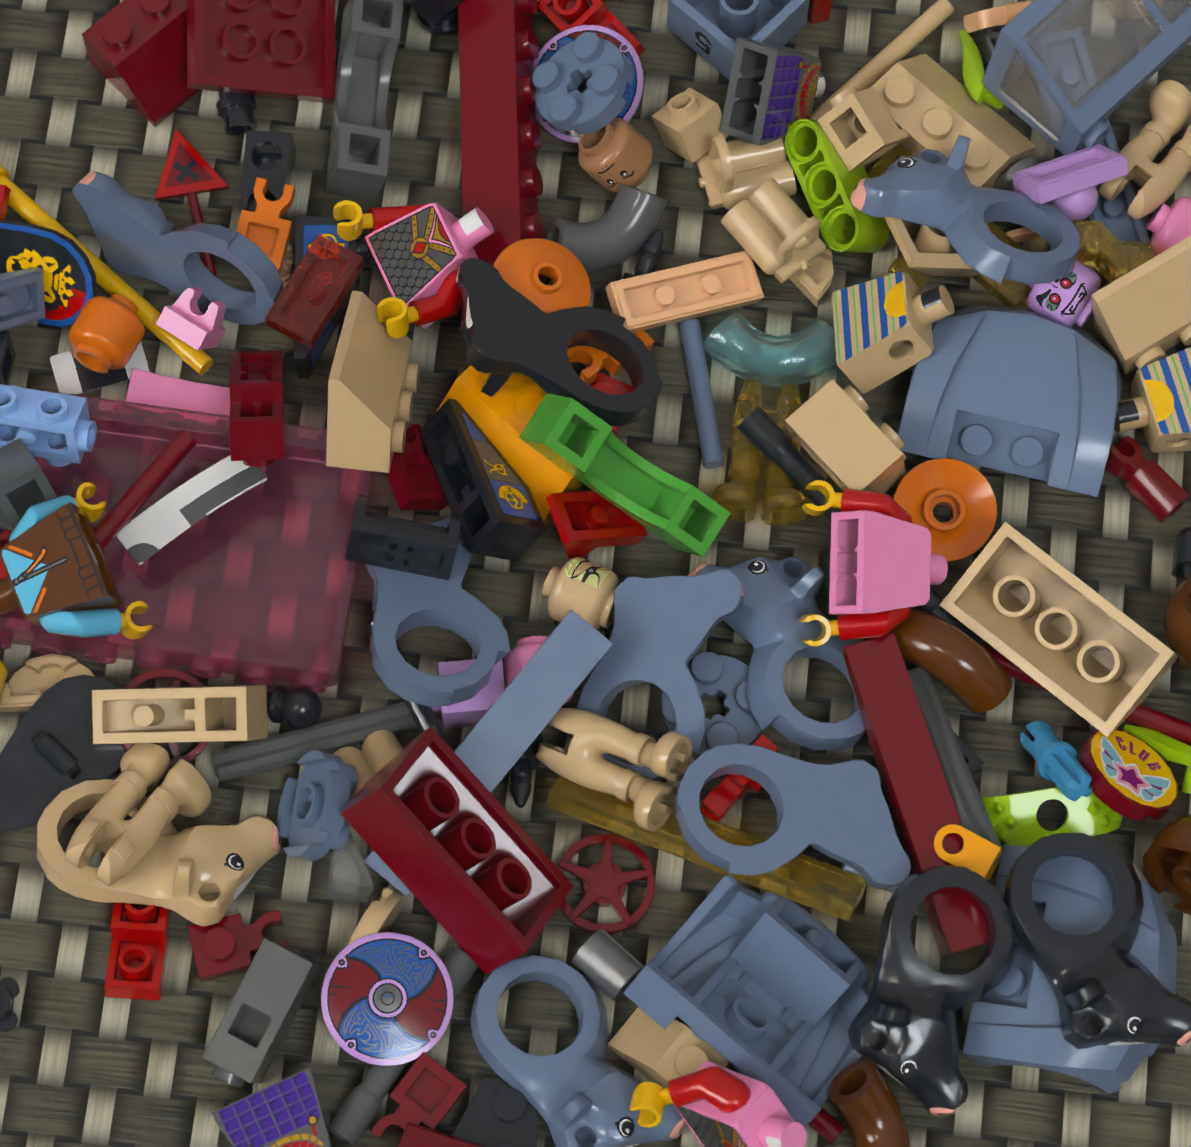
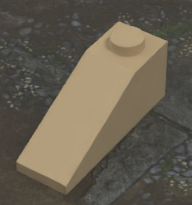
(180, 714)

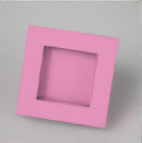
(190, 324)

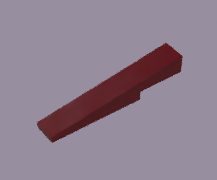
(913, 783)

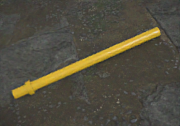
(107, 278)

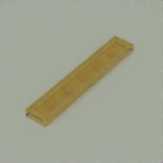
(799, 880)

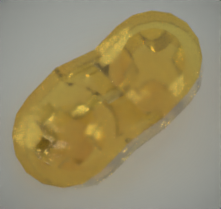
(1108, 254)

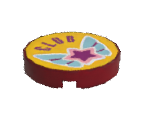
(1129, 775)

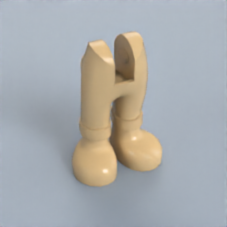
(1169, 112)
(588, 768)
(130, 840)

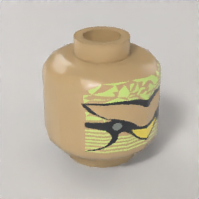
(584, 589)

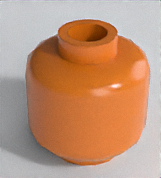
(106, 333)

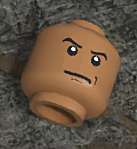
(616, 155)

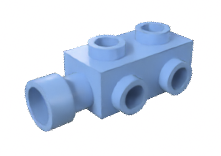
(46, 423)

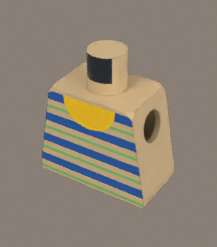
(885, 327)
(1160, 404)

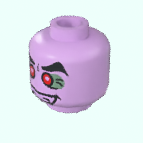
(1068, 298)

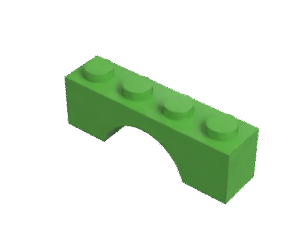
(597, 458)

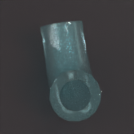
(769, 357)

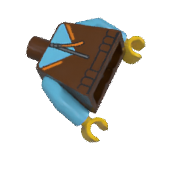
(61, 571)

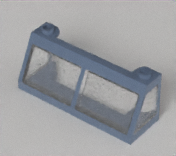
(1080, 59)

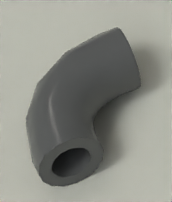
(615, 233)

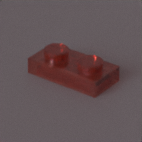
(315, 291)

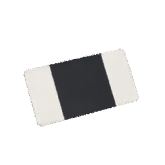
(77, 379)

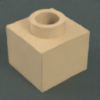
(689, 124)

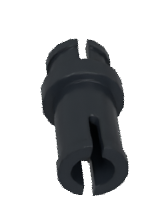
(237, 112)

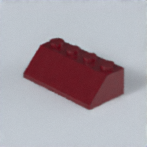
(144, 54)
(458, 851)

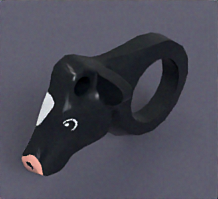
(515, 337)
(1097, 981)
(911, 1009)

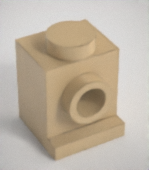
(860, 127)

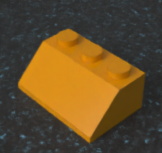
(503, 421)

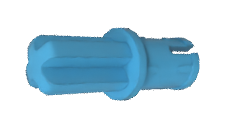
(1056, 760)

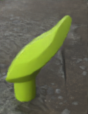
(974, 71)
(1168, 747)

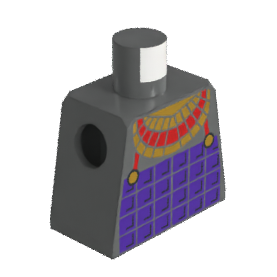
(769, 90)
(277, 1116)

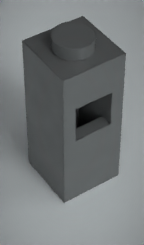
(260, 1013)

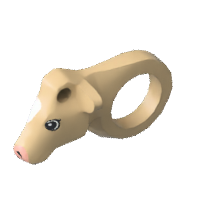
(184, 871)

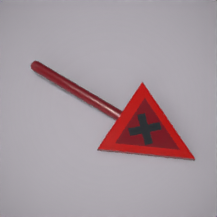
(188, 175)

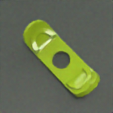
(1016, 816)

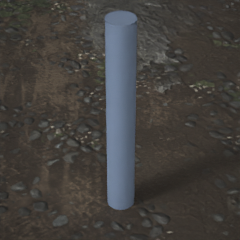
(701, 394)

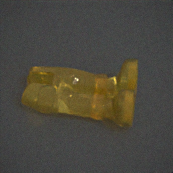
(781, 502)

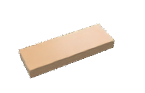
(685, 291)

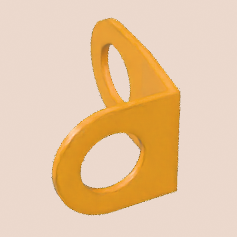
(976, 854)

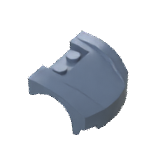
(1015, 397)
(762, 990)
(1021, 1014)

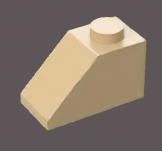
(662, 1052)

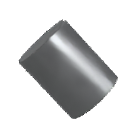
(607, 964)

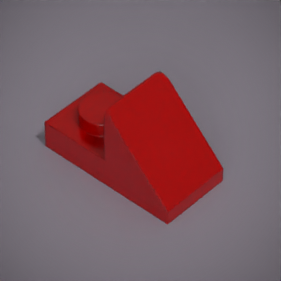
(591, 522)

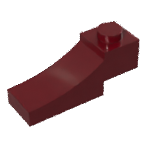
(257, 407)

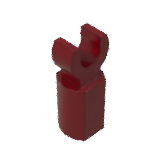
(1145, 479)

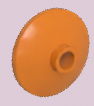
(527, 258)
(963, 492)

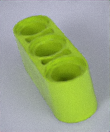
(829, 190)

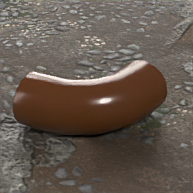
(953, 660)
(869, 1107)

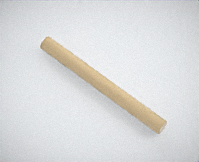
(893, 51)

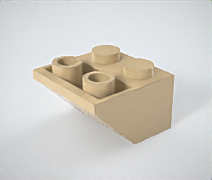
(846, 441)

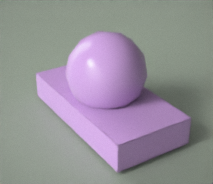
(1071, 180)

